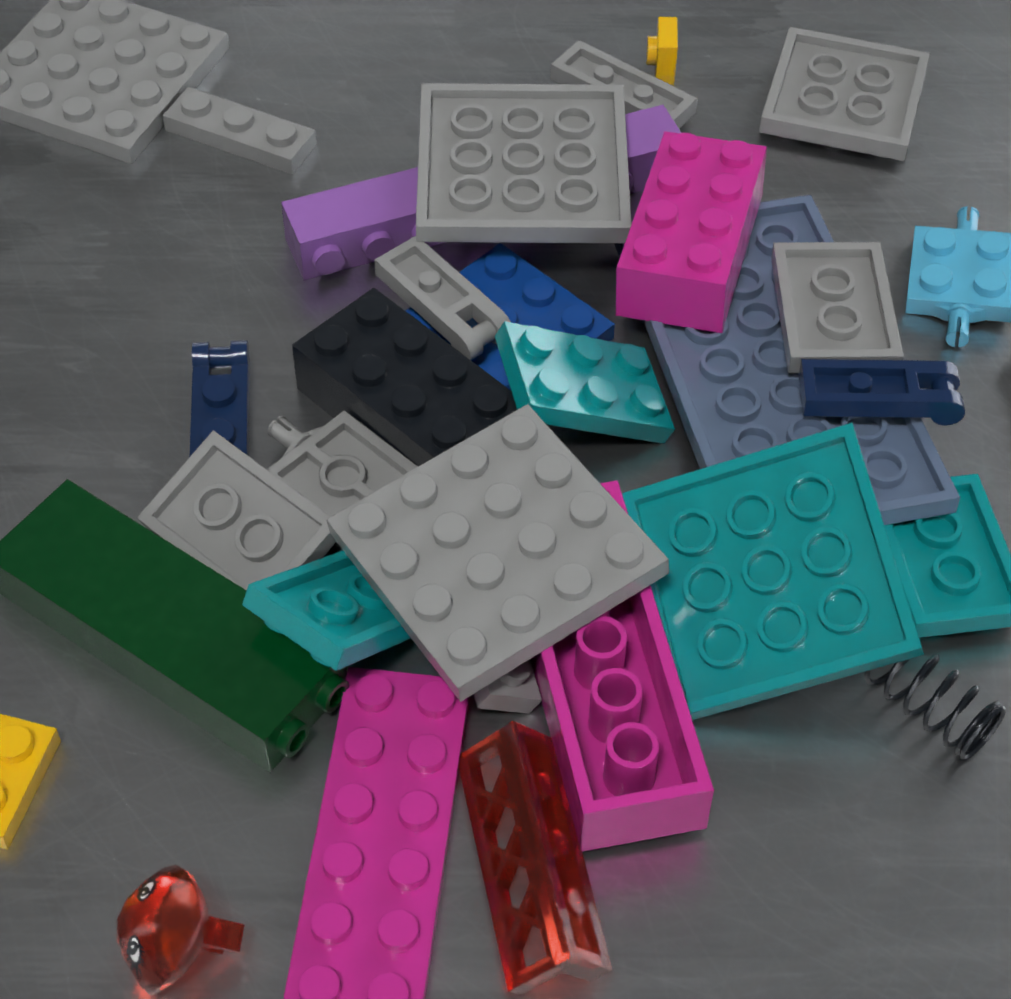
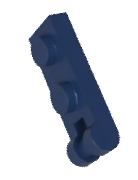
(881, 389)
(220, 400)

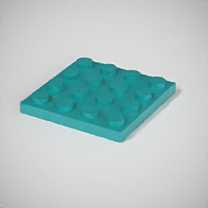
(775, 572)

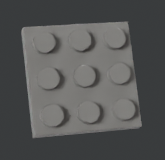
(845, 93)

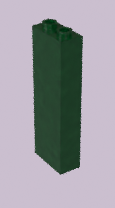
(166, 624)

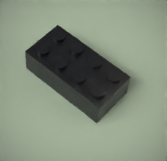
(397, 379)

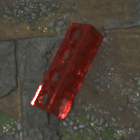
(551, 853)

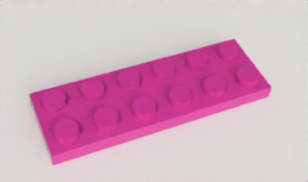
(380, 840)

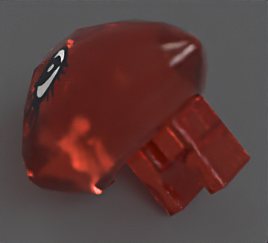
(167, 927)

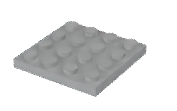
(103, 72)
(522, 164)
(496, 550)

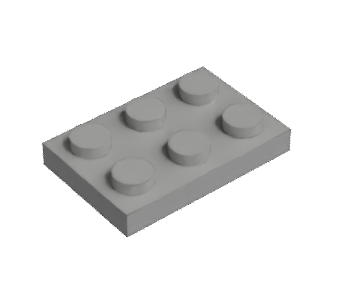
(834, 302)
(237, 515)

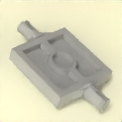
(335, 462)

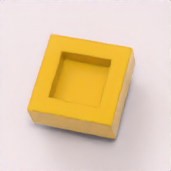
(663, 49)

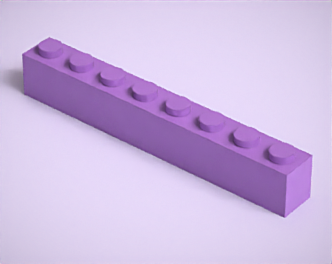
(373, 216)

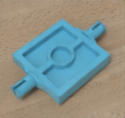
(960, 275)

